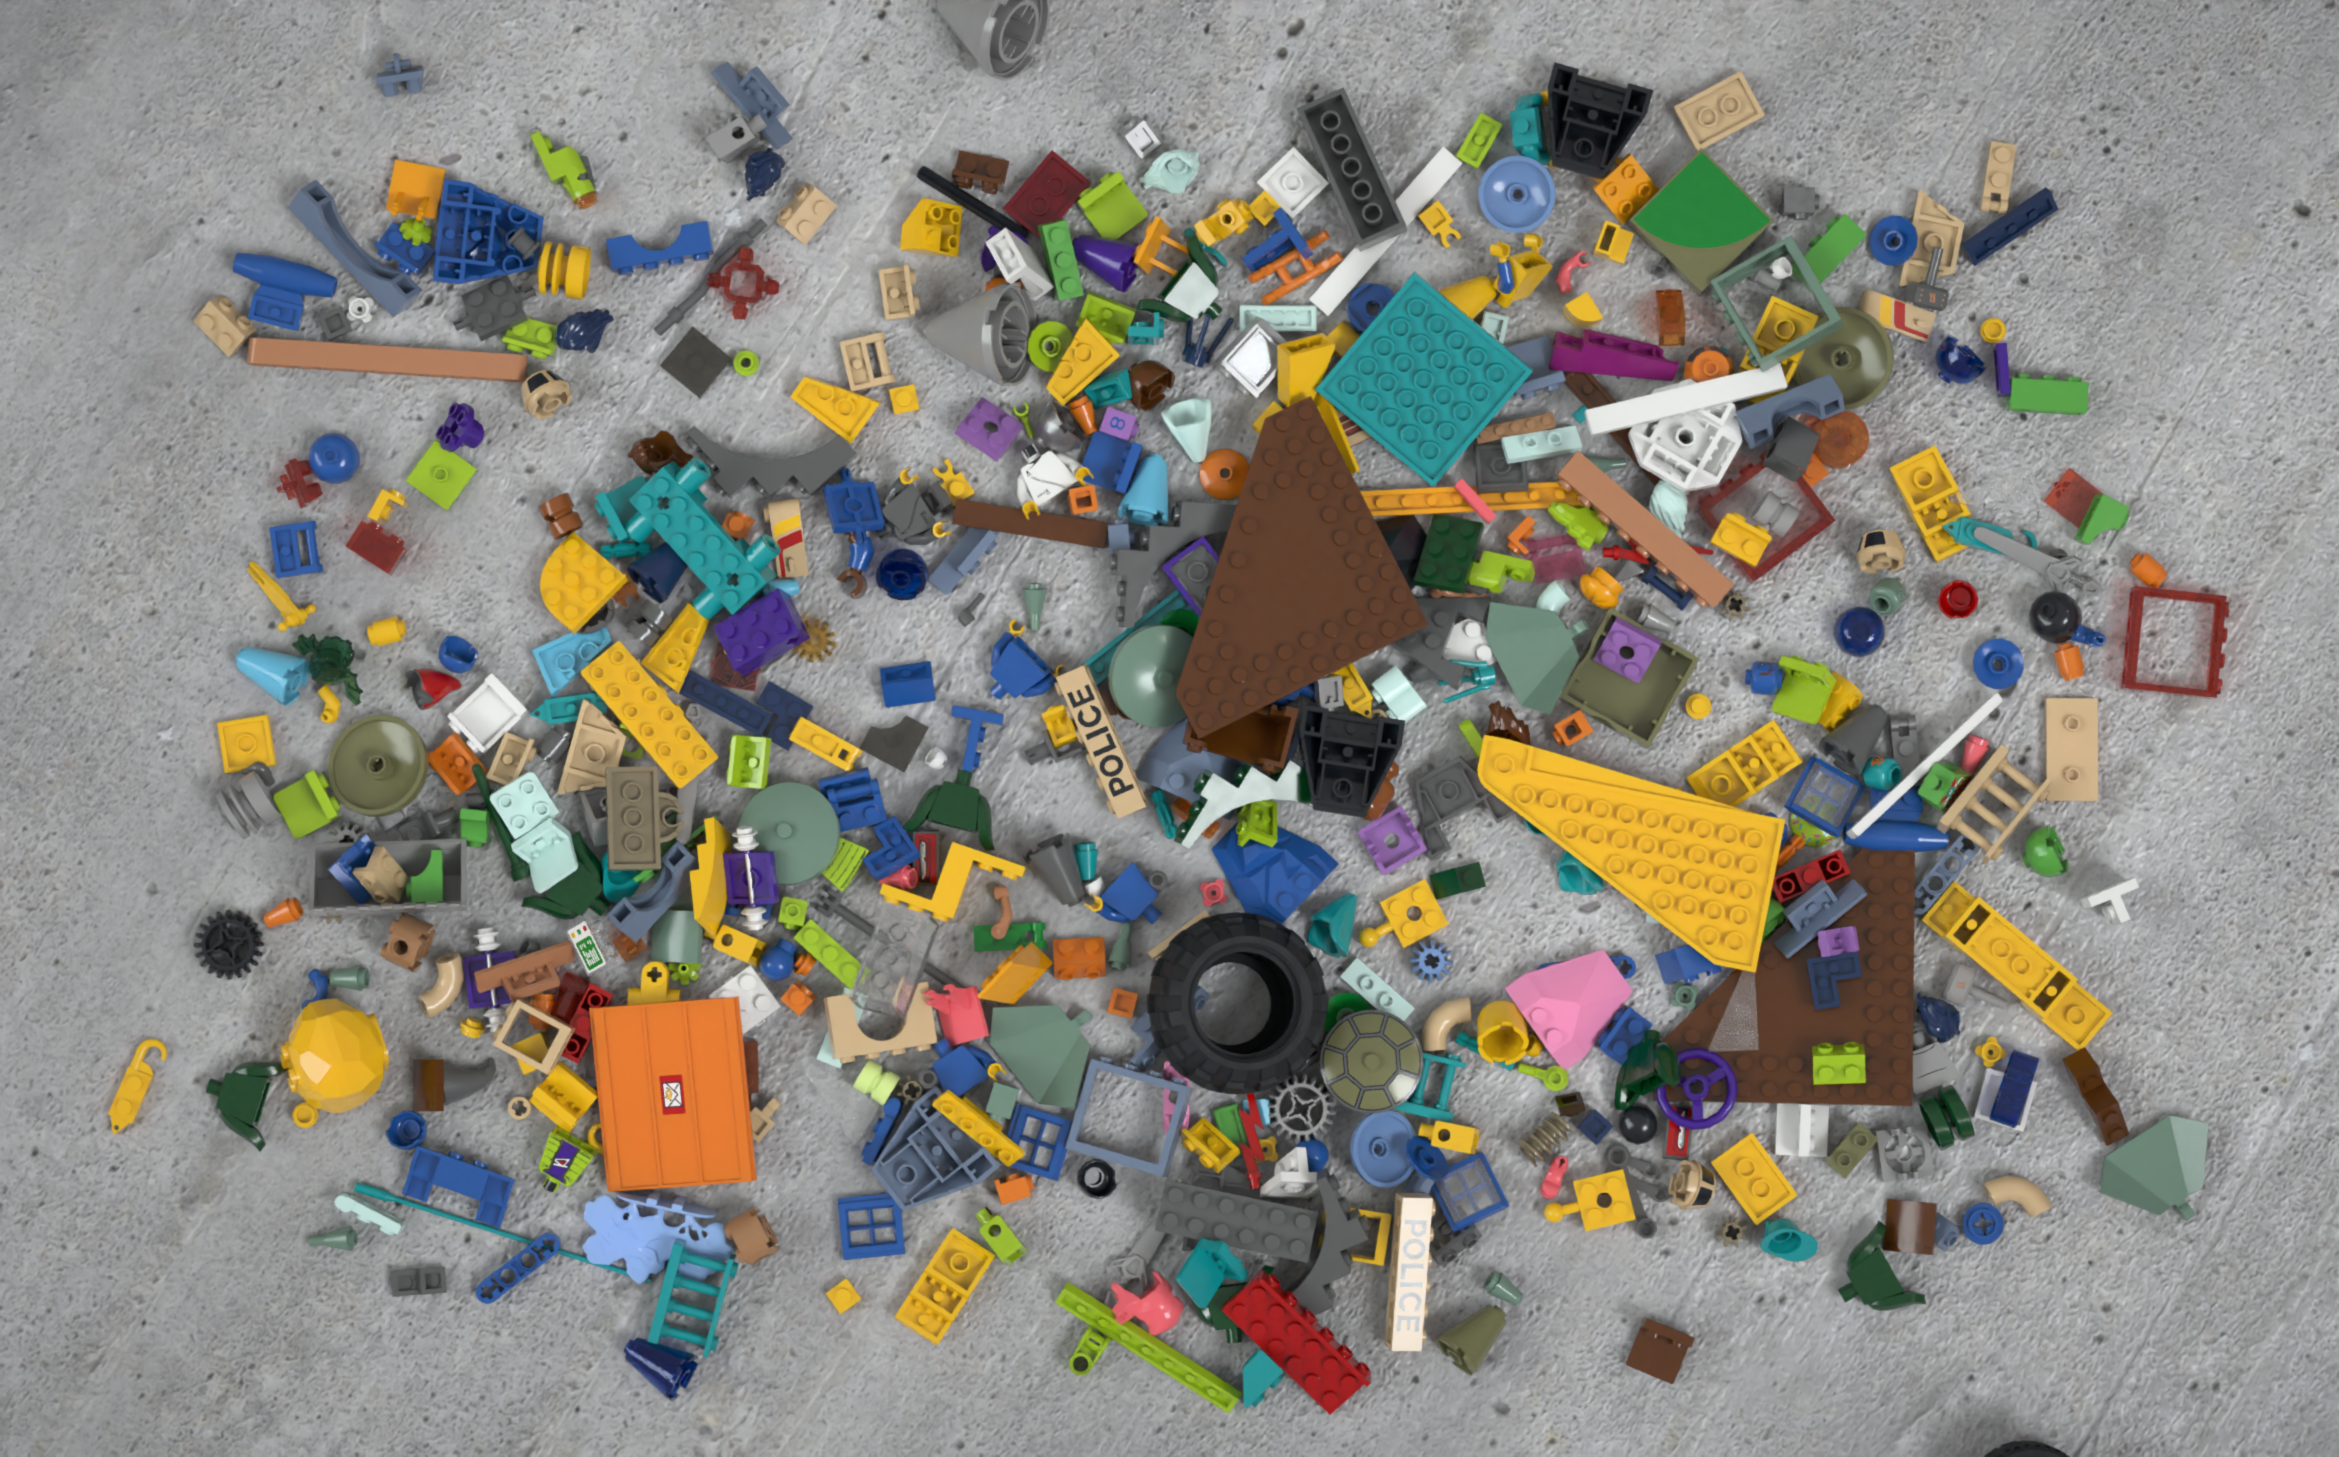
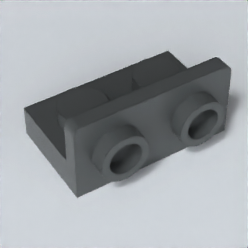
(1448, 1244)

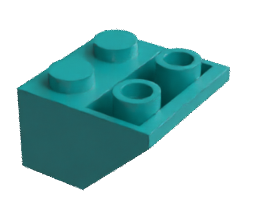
(1257, 1375)

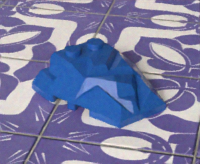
(476, 232)
(1276, 877)

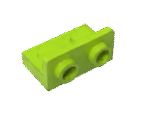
(533, 337)
(1257, 822)

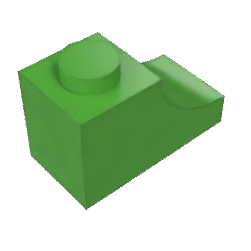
(2102, 515)
(475, 827)
(430, 883)

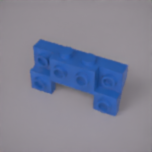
(463, 1177)

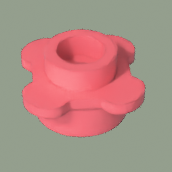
(1216, 886)

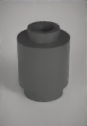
(554, 744)

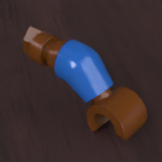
(858, 561)

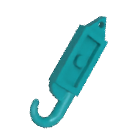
(1963, 530)
(566, 707)

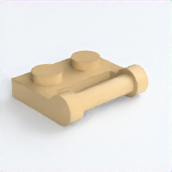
(858, 362)

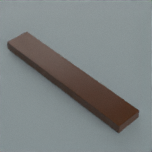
(1594, 395)
(1043, 526)

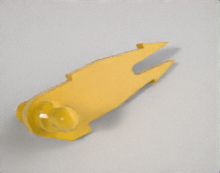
(291, 614)

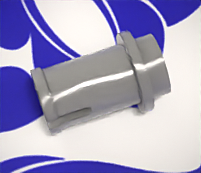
(1765, 278)

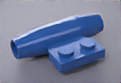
(282, 286)
(1898, 827)

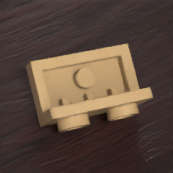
(805, 213)
(898, 293)
(224, 324)
(511, 759)
(382, 877)

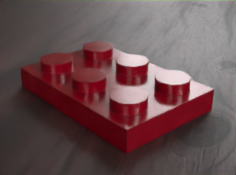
(1047, 194)

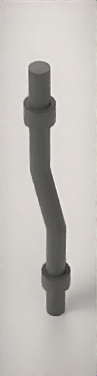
(745, 239)

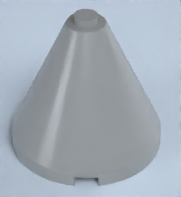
(998, 31)
(989, 333)

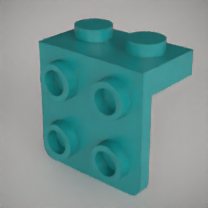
(618, 508)
(1207, 1269)

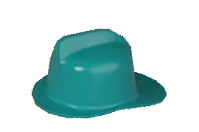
(617, 883)
(1787, 1242)

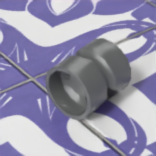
(648, 623)

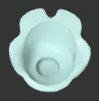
(1190, 425)

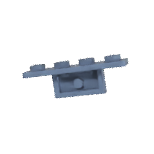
(755, 96)
(963, 558)
(1815, 912)
(1142, 1027)

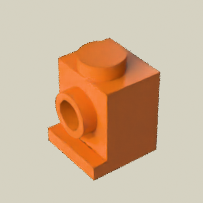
(1082, 500)
(738, 525)
(1581, 727)
(798, 998)
(1014, 1188)

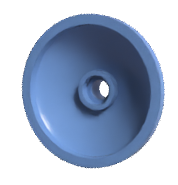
(1497, 194)
(1389, 1163)

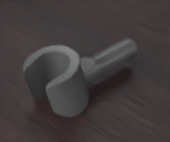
(1663, 262)
(965, 615)

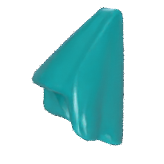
(1577, 877)
(1333, 926)

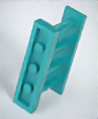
(1440, 1110)
(667, 1304)

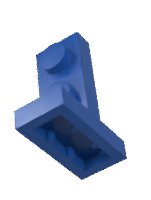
(1276, 244)
(976, 732)

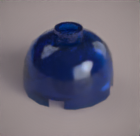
(1957, 362)
(902, 574)
(1859, 631)

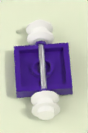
(750, 877)
(493, 997)

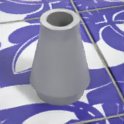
(1654, 619)

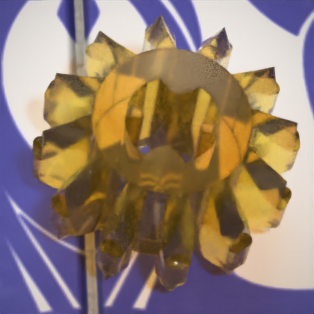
(822, 645)

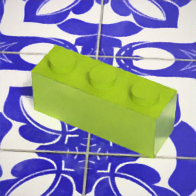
(829, 952)

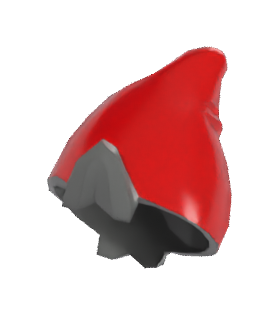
(430, 686)

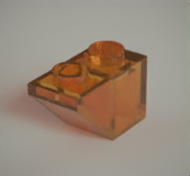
(1670, 317)

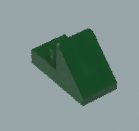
(1457, 880)

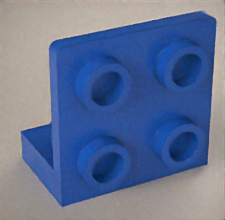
(1111, 462)

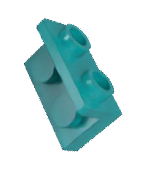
(1142, 334)

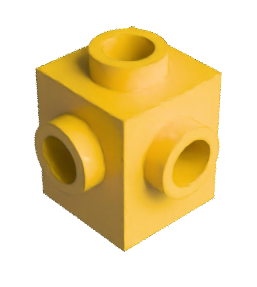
(1231, 217)

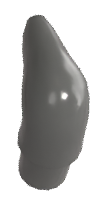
(263, 771)

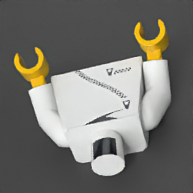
(1046, 478)

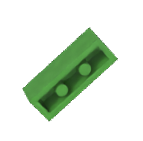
(1832, 248)
(1060, 259)
(2048, 395)

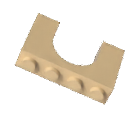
(849, 1041)

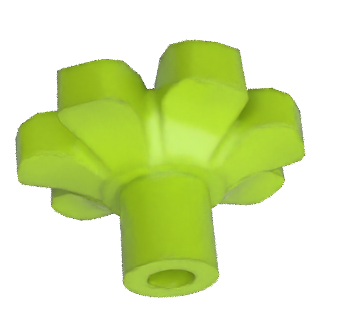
(416, 231)
(689, 973)

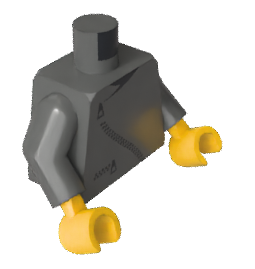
(908, 514)

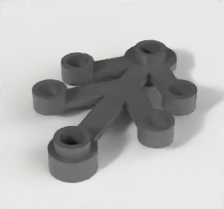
(1634, 1184)

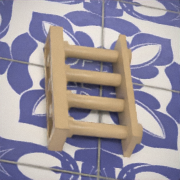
(1984, 782)

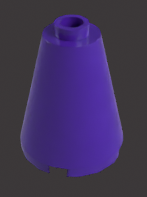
(1107, 259)

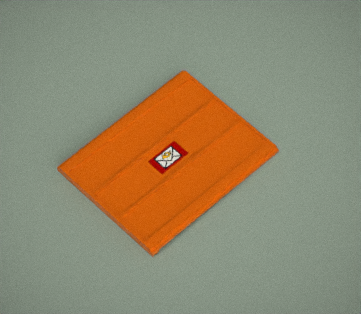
(673, 1094)

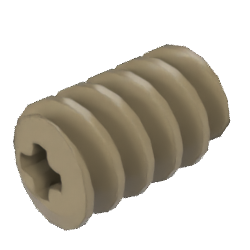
(1544, 1138)

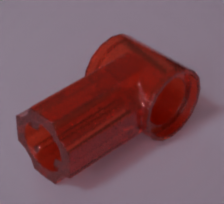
(570, 994)

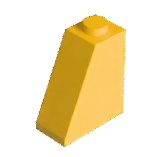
(1302, 367)

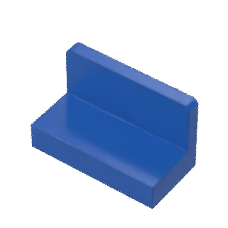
(907, 684)

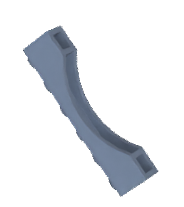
(320, 215)

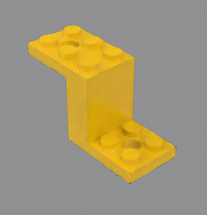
(953, 882)

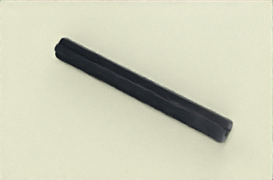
(969, 201)

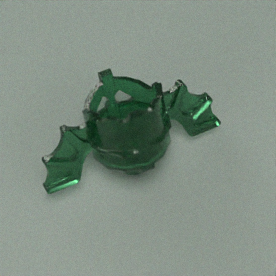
(331, 662)

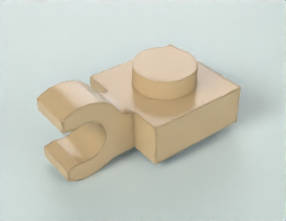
(761, 1119)

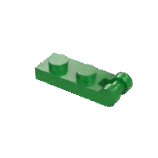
(1011, 941)

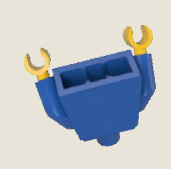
(1019, 668)

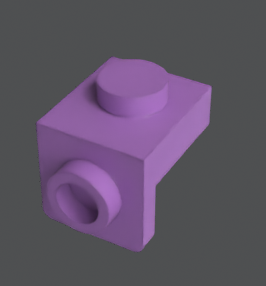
(1838, 941)

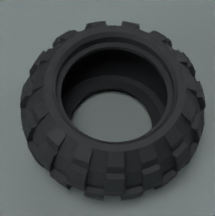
(1295, 995)

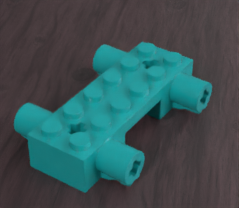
(701, 539)

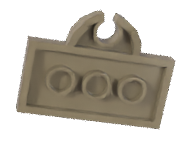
(637, 818)

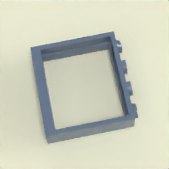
(1154, 1078)

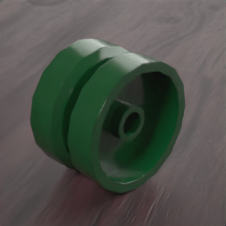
(1947, 1117)

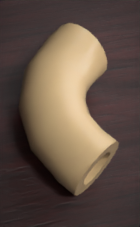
(447, 985)
(1442, 1020)
(2018, 1190)

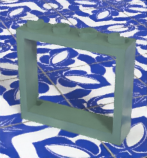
(1755, 264)

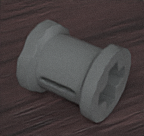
(523, 243)

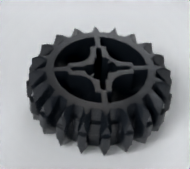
(233, 956)

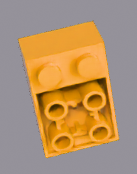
(1015, 975)

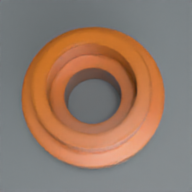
(804, 963)

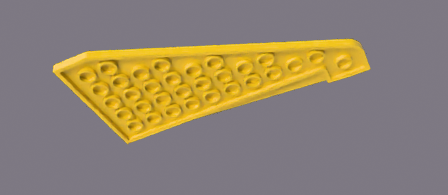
(1671, 852)

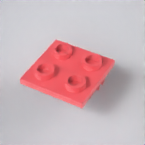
(959, 1013)

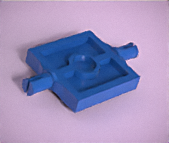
(853, 507)

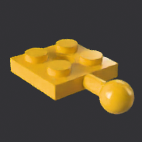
(1396, 909)
(1592, 1214)

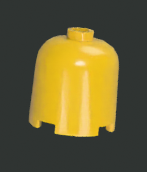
(1502, 1032)

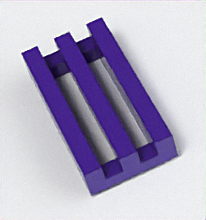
(2001, 369)

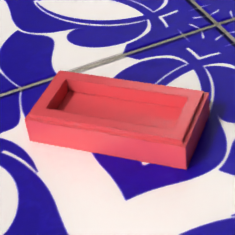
(1474, 501)

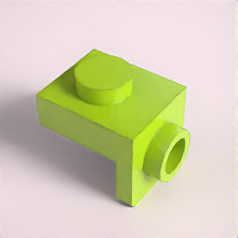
(793, 913)

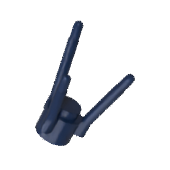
(1196, 354)

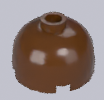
(1148, 383)

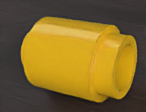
(386, 631)

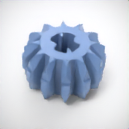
(1434, 953)

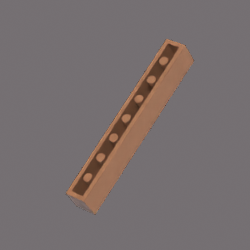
(1644, 530)

